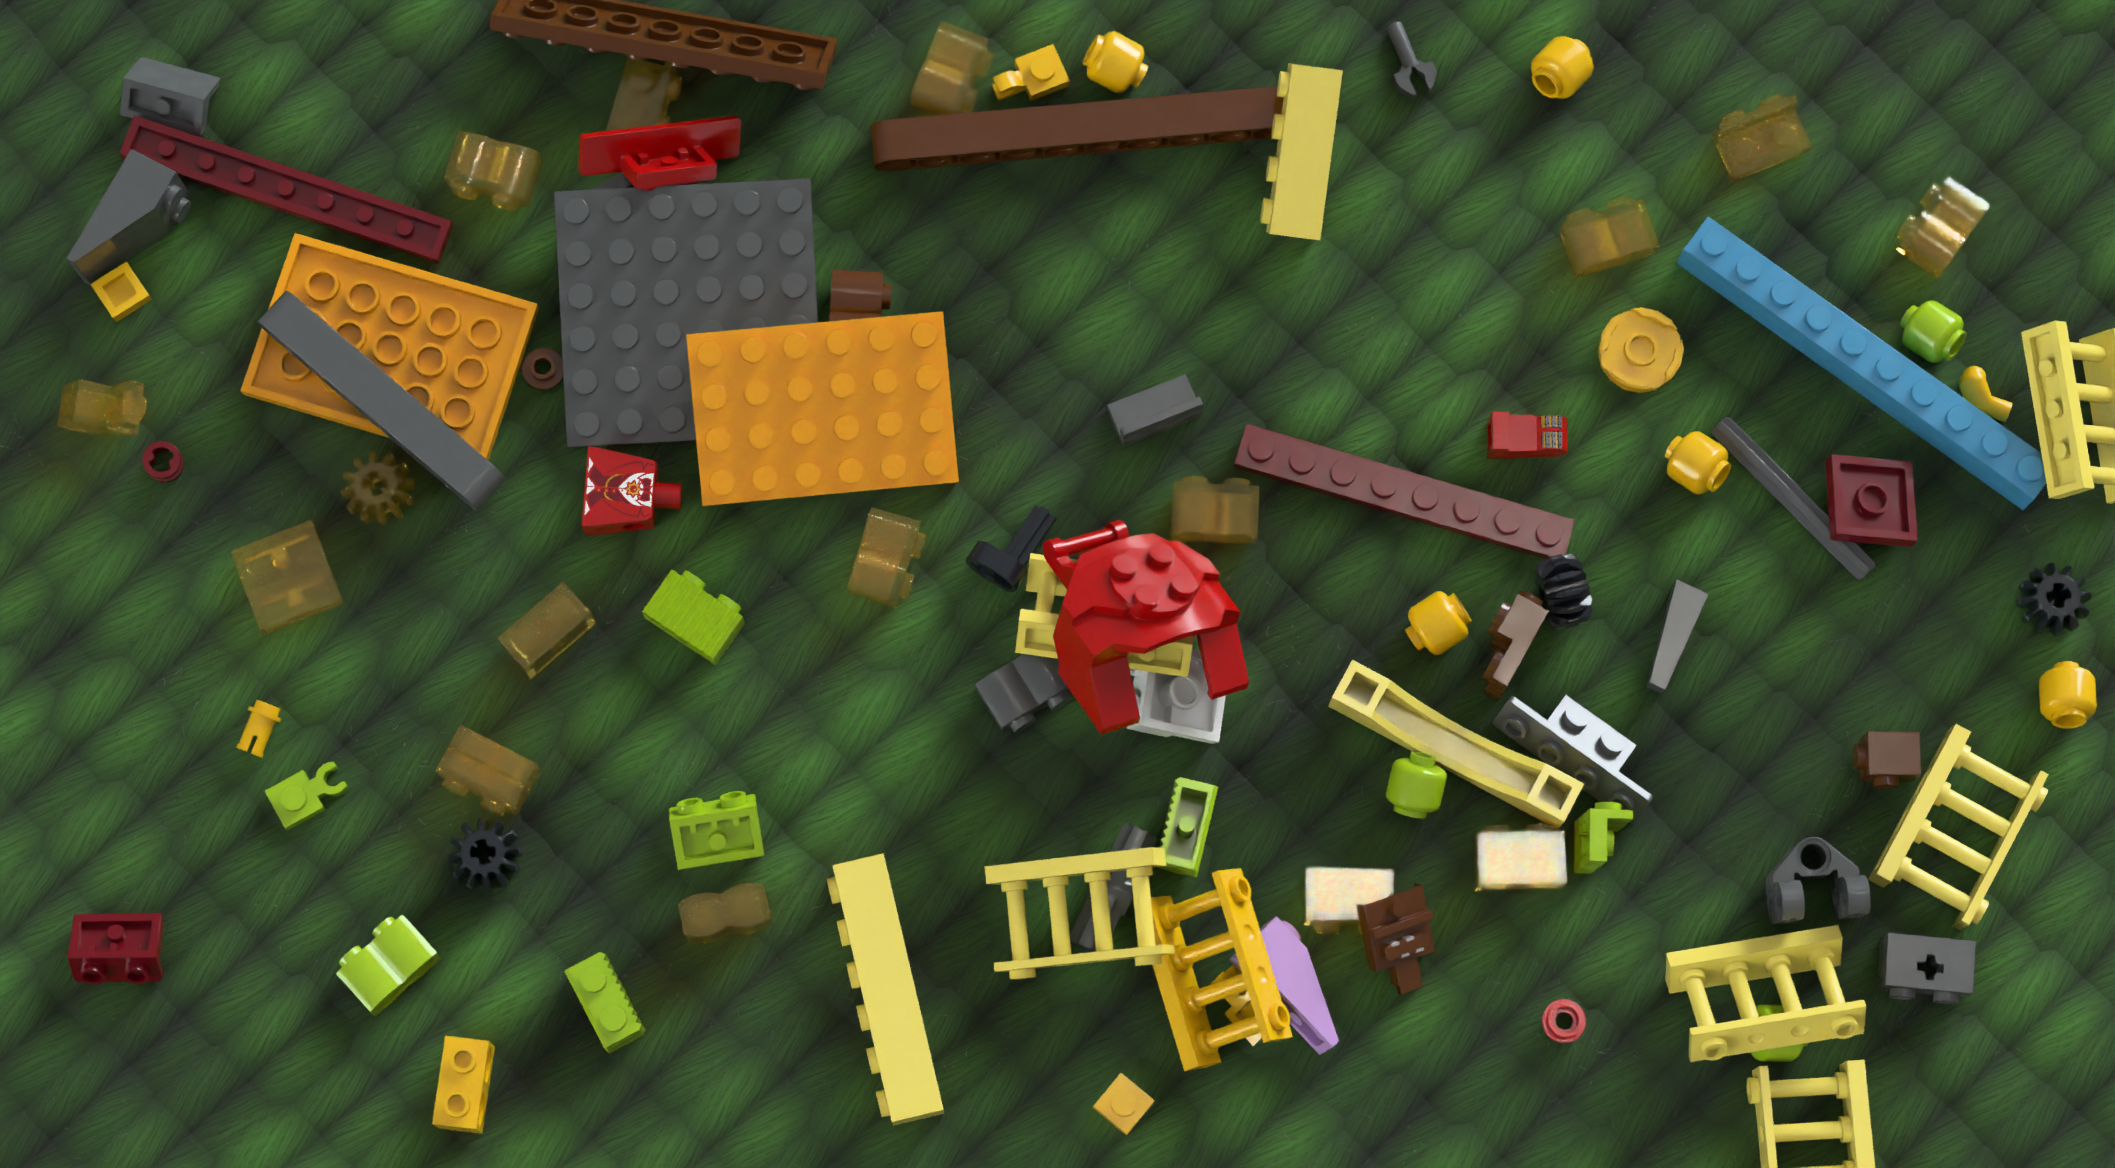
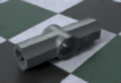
(1119, 890)

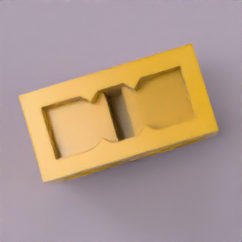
(463, 1084)

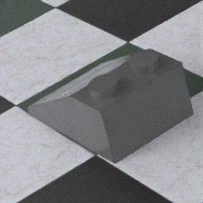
(132, 215)

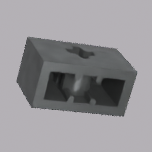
(1949, 957)

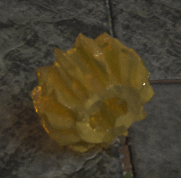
(362, 497)

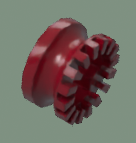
(175, 463)

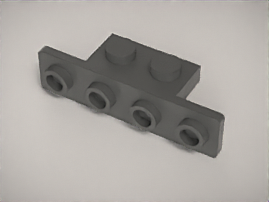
(1579, 747)

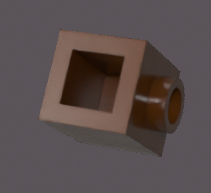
(1888, 758)

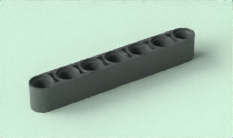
(381, 400)

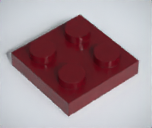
(1871, 500)

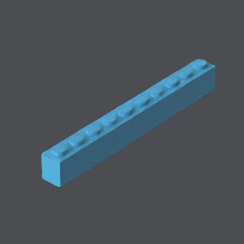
(1865, 363)

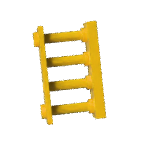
(1178, 985)

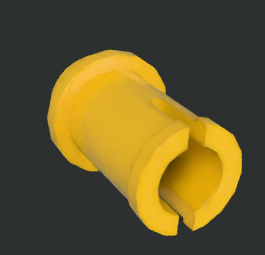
(259, 724)

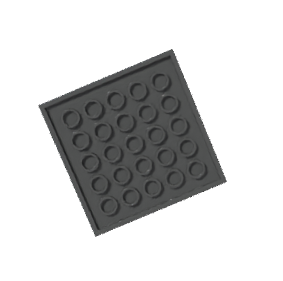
(664, 266)

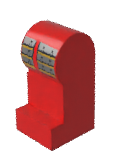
(1526, 436)

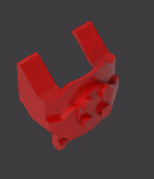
(1132, 600)

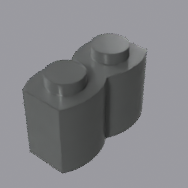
(1022, 690)

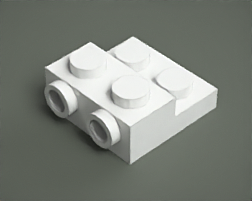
(1178, 704)

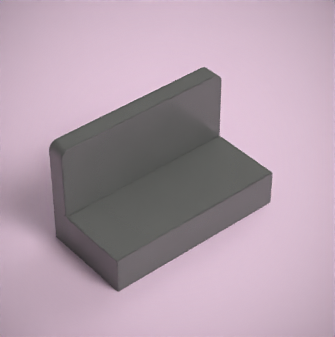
(168, 95)
(1154, 410)

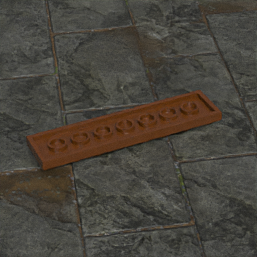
(673, 37)

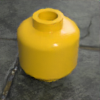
(1115, 62)
(1561, 67)
(1697, 462)
(1438, 623)
(2067, 695)

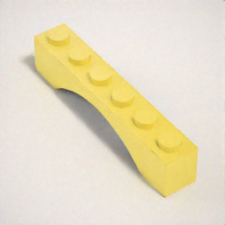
(1498, 770)

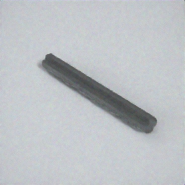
(1790, 495)

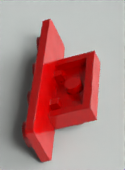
(663, 152)

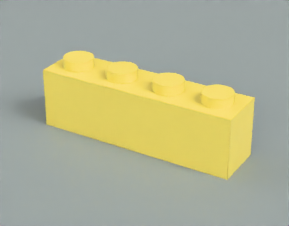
(1303, 151)

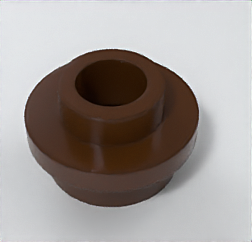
(546, 381)

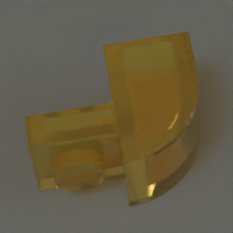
(102, 408)

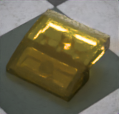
(287, 577)

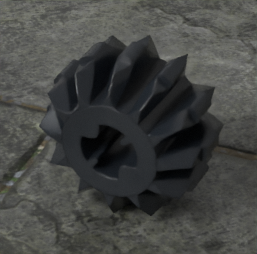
(1563, 590)
(2045, 613)
(497, 843)

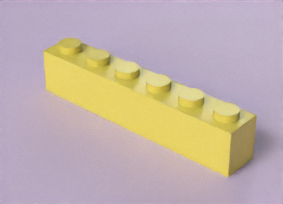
(887, 990)

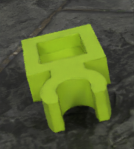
(299, 797)

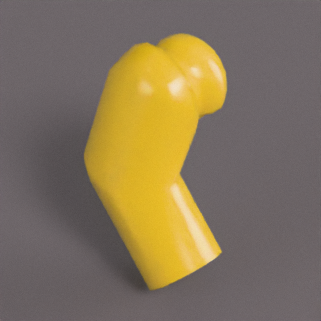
(1976, 391)

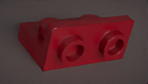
(116, 948)

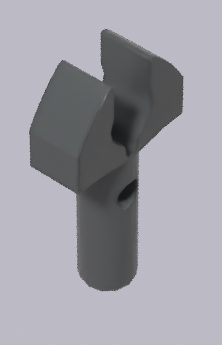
(1409, 63)

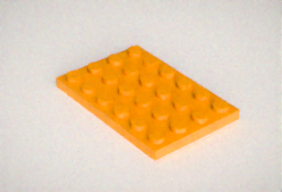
(430, 333)
(822, 408)

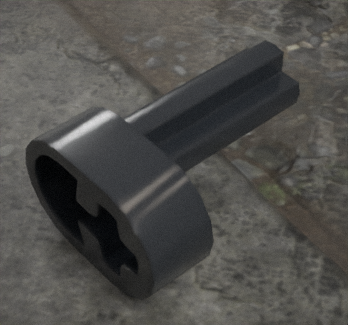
(1008, 567)

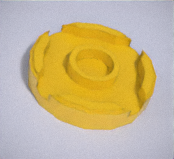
(1640, 350)

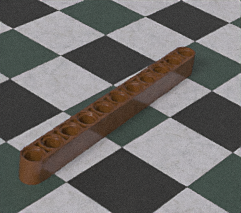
(1074, 129)

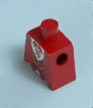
(624, 493)

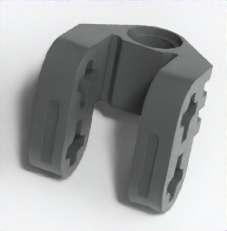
(1786, 895)

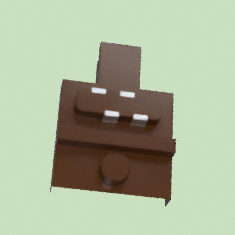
(1396, 934)

